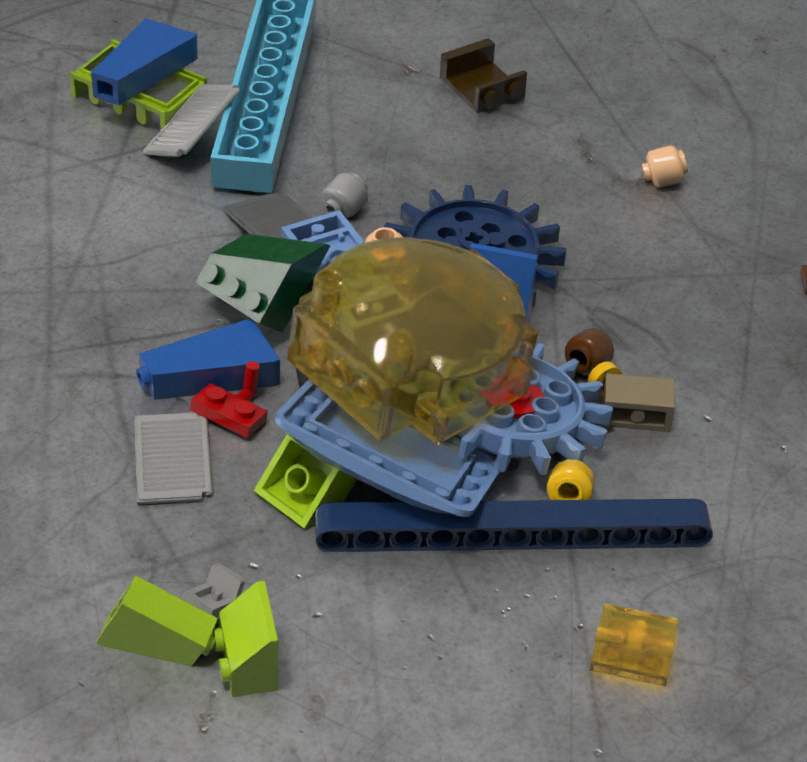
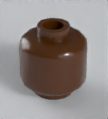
(590, 349)

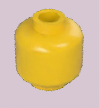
(571, 481)

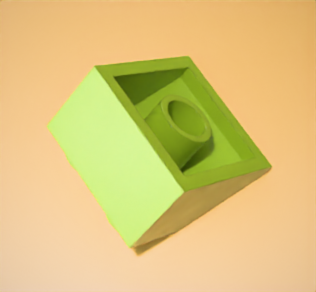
(301, 483)
(248, 643)

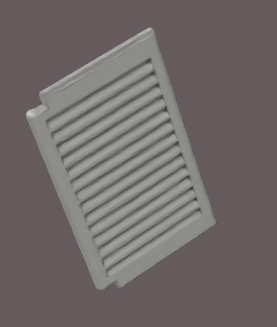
(192, 120)
(172, 458)

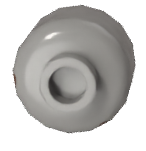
(345, 193)

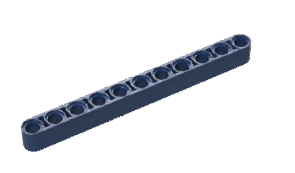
(514, 525)

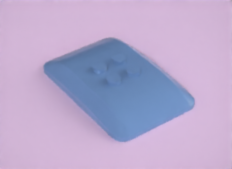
(401, 465)

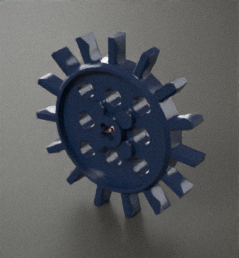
(486, 224)

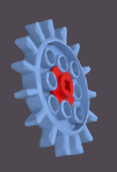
(543, 419)

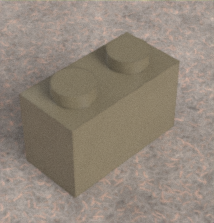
(639, 401)

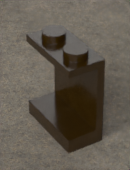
(478, 79)

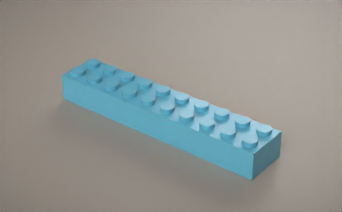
(268, 79)

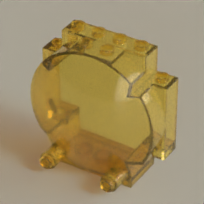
(414, 337)

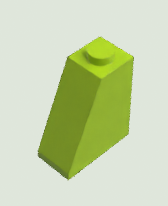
(158, 625)

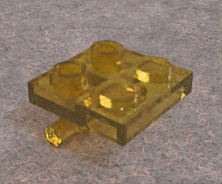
(634, 645)

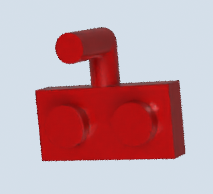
(232, 410)

